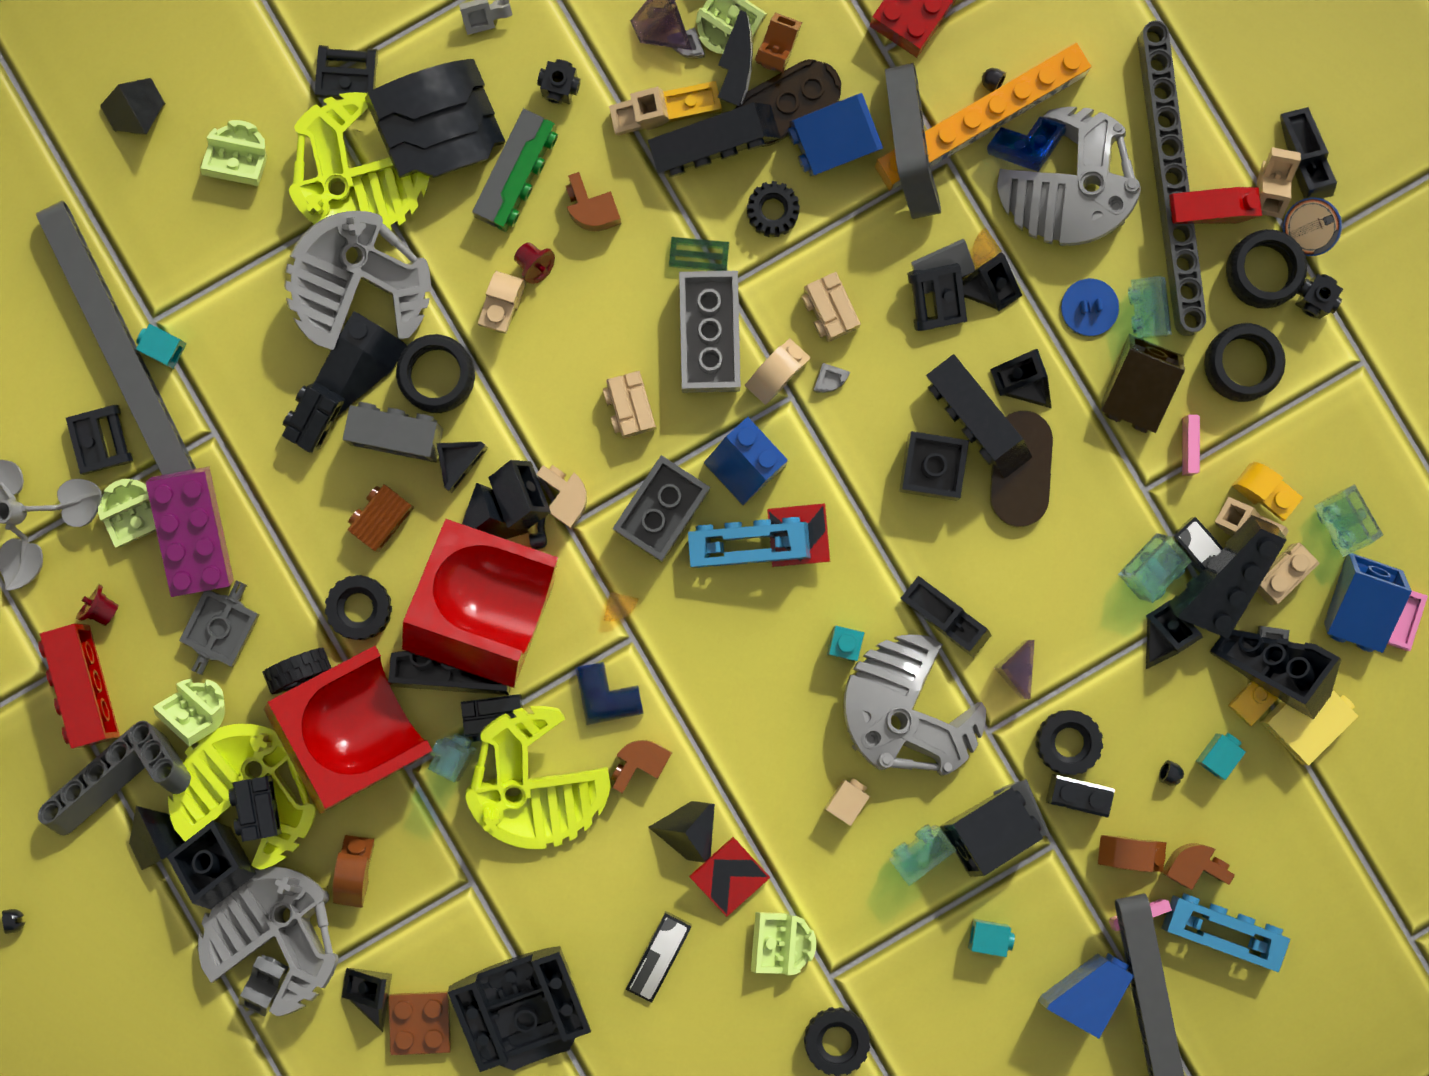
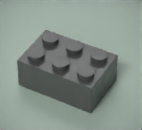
(393, 432)
(661, 508)

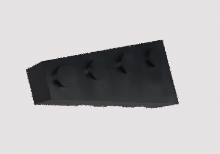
(714, 138)
(979, 416)
(1231, 578)
(419, 672)

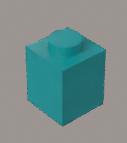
(160, 345)
(845, 643)
(1221, 755)
(991, 938)

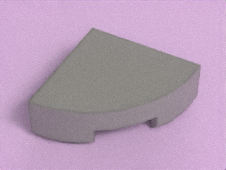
(697, 51)
(830, 378)

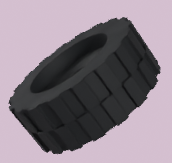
(338, 597)
(296, 670)
(1091, 748)
(853, 1057)

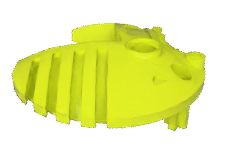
(368, 187)
(226, 759)
(547, 805)

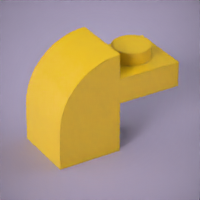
(1266, 487)

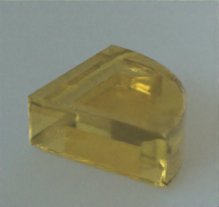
(984, 248)
(619, 606)

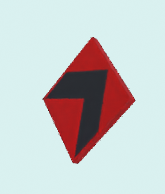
(818, 532)
(729, 876)

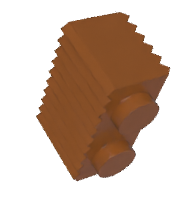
(380, 517)

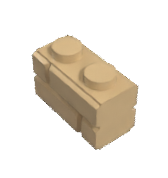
(831, 307)
(630, 405)
(1286, 573)

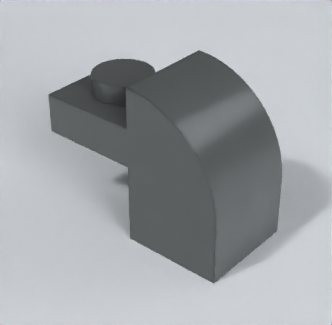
(263, 984)

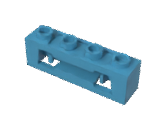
(701, 548)
(1272, 947)

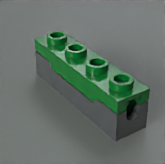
(514, 170)

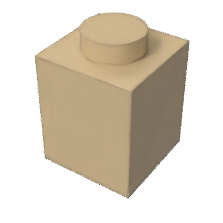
(848, 800)

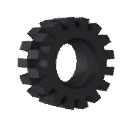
(773, 191)

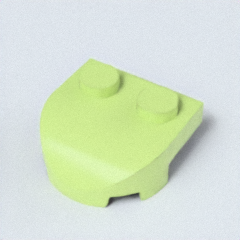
(718, 18)
(235, 153)
(126, 511)
(193, 710)
(781, 943)

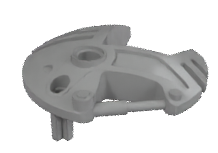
(1058, 203)
(326, 282)
(889, 686)
(255, 916)

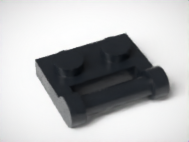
(339, 80)
(947, 296)
(90, 443)

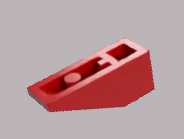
(1216, 206)

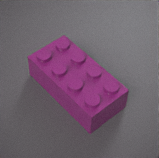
(189, 531)

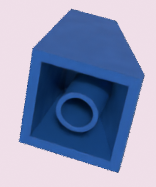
(834, 135)
(745, 461)
(1366, 603)
(1090, 993)

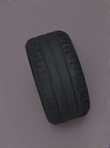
(1290, 251)
(1268, 344)
(418, 348)

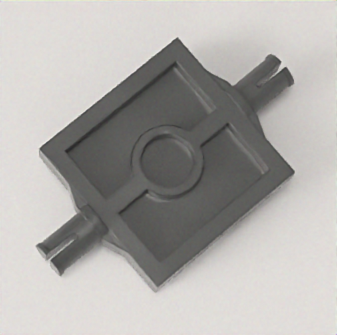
(219, 627)

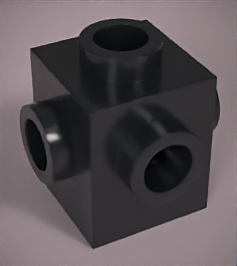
(559, 91)
(1313, 303)

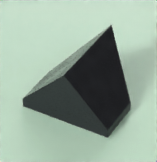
(133, 106)
(992, 284)
(1023, 379)
(457, 461)
(485, 514)
(1167, 635)
(688, 830)
(152, 837)
(368, 993)

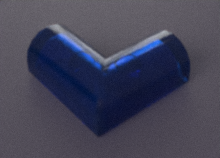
(1030, 149)
(600, 702)

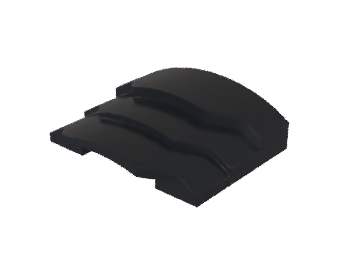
(436, 119)
(519, 1010)

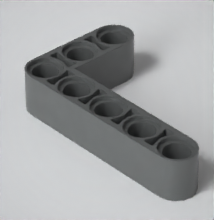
(911, 141)
(133, 751)

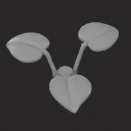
(23, 560)

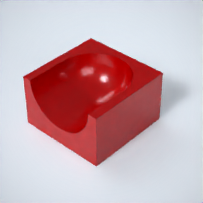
(479, 603)
(345, 730)

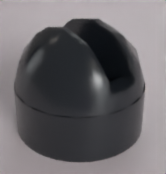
(993, 78)
(1171, 773)
(10, 921)

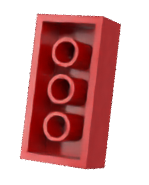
(910, 21)
(78, 685)

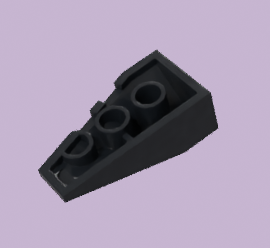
(359, 359)
(1290, 671)

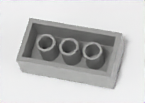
(709, 331)

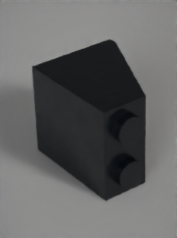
(992, 832)

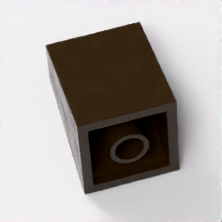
(1142, 384)

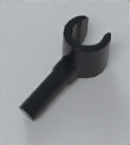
(539, 540)

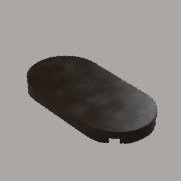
(797, 93)
(1026, 492)

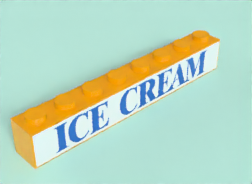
(995, 109)

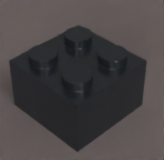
(934, 466)
(211, 865)

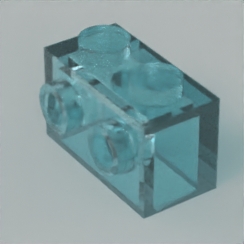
(1150, 307)
(1348, 520)
(1155, 568)
(452, 756)
(922, 854)

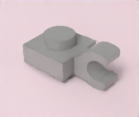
(480, 15)

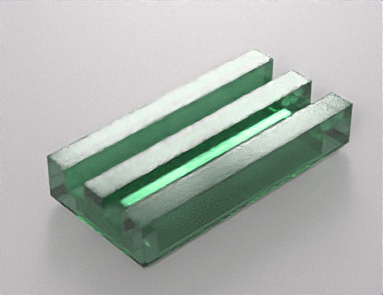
(695, 254)

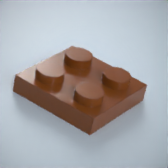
(419, 1023)

